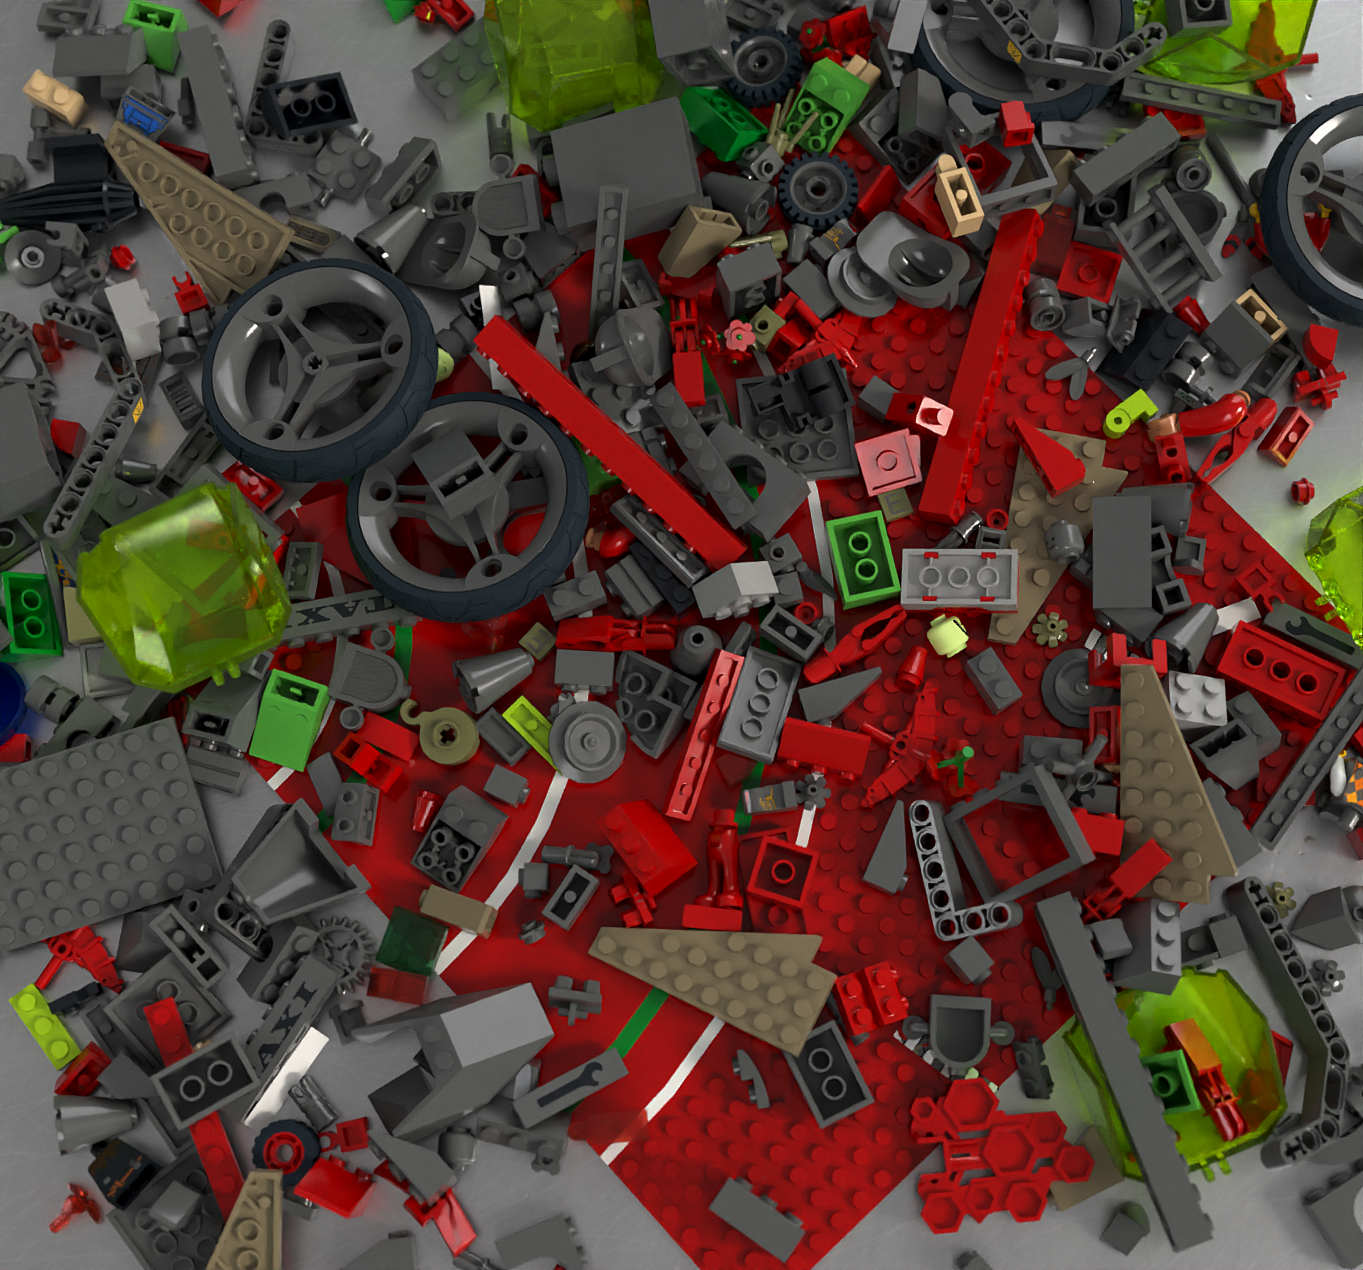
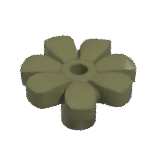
(1050, 630)
(1281, 898)

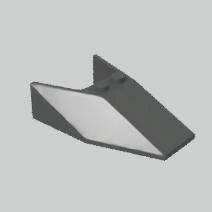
(472, 1048)

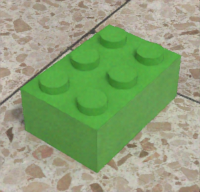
(862, 560)

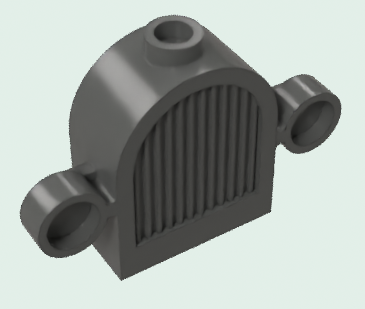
(509, 206)
(1200, 210)
(368, 680)
(958, 1031)

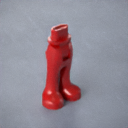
(722, 857)

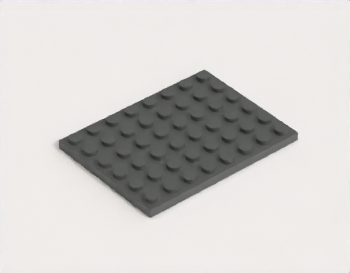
(99, 834)

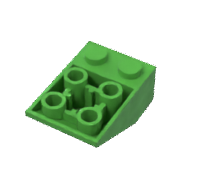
(834, 96)
(289, 720)

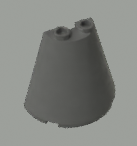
(294, 871)

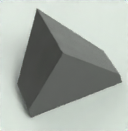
(1326, 921)

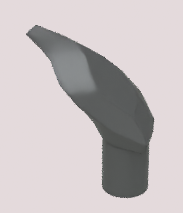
(814, 580)

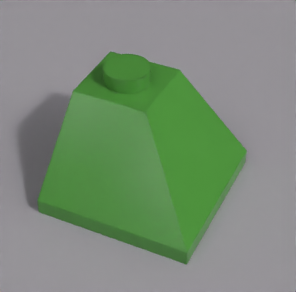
(1171, 1081)

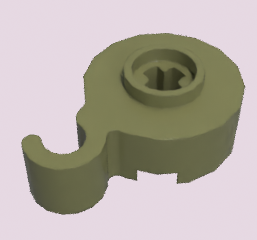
(433, 729)

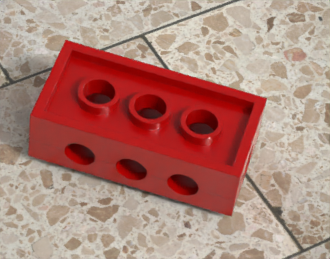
(921, 203)
(1294, 666)

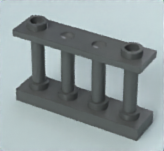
(1189, 246)

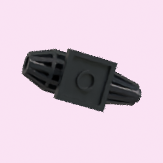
(79, 192)

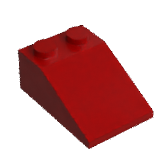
(337, 1187)

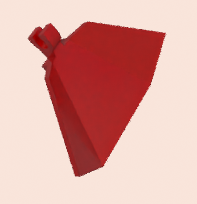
(325, 523)

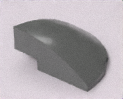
(652, 701)

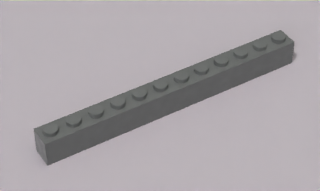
(1122, 1073)

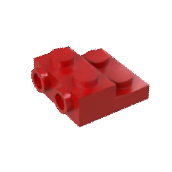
(869, 999)

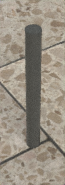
(1232, 171)
(55, 590)

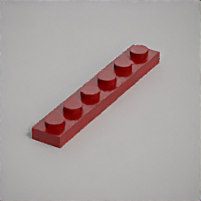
(702, 734)

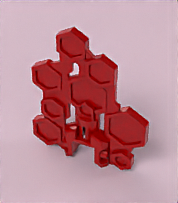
(1007, 1150)

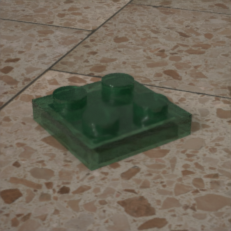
(412, 942)

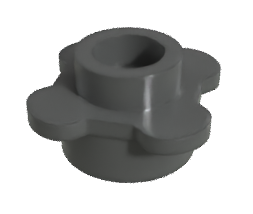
(605, 853)
(532, 931)
(551, 1166)

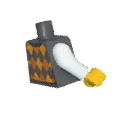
(1347, 789)

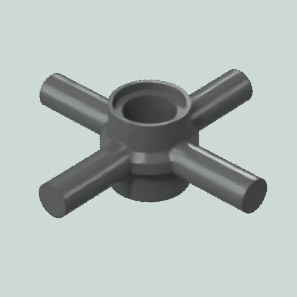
(1080, 770)

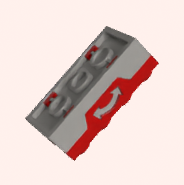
(960, 581)

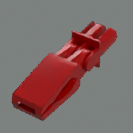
(687, 364)
(1257, 420)
(613, 635)
(850, 649)
(1128, 879)
(1207, 1078)

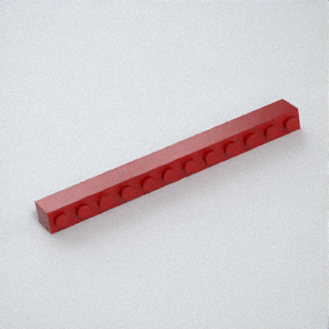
(981, 366)
(609, 443)

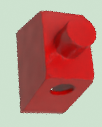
(927, 420)

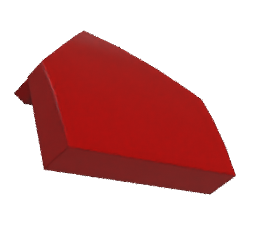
(850, 32)

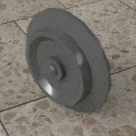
(858, 286)
(1068, 691)
(587, 742)

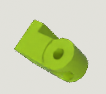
(1127, 413)

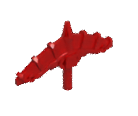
(1275, 88)
(828, 337)
(907, 749)
(86, 951)

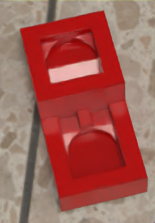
(388, 736)

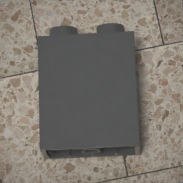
(693, 40)
(636, 148)
(28, 456)

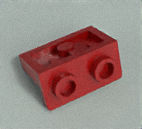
(255, 486)

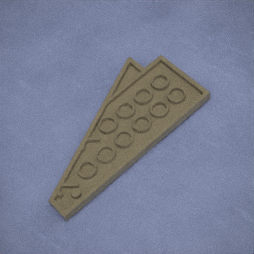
(1032, 514)

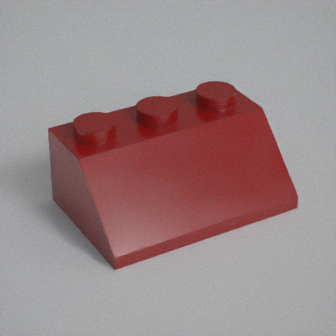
(823, 749)
(646, 844)

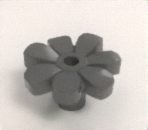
(812, 798)
(1327, 977)

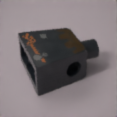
(121, 1171)

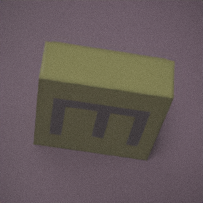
(894, 504)
(538, 642)

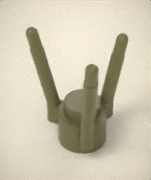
(778, 137)
(776, 240)

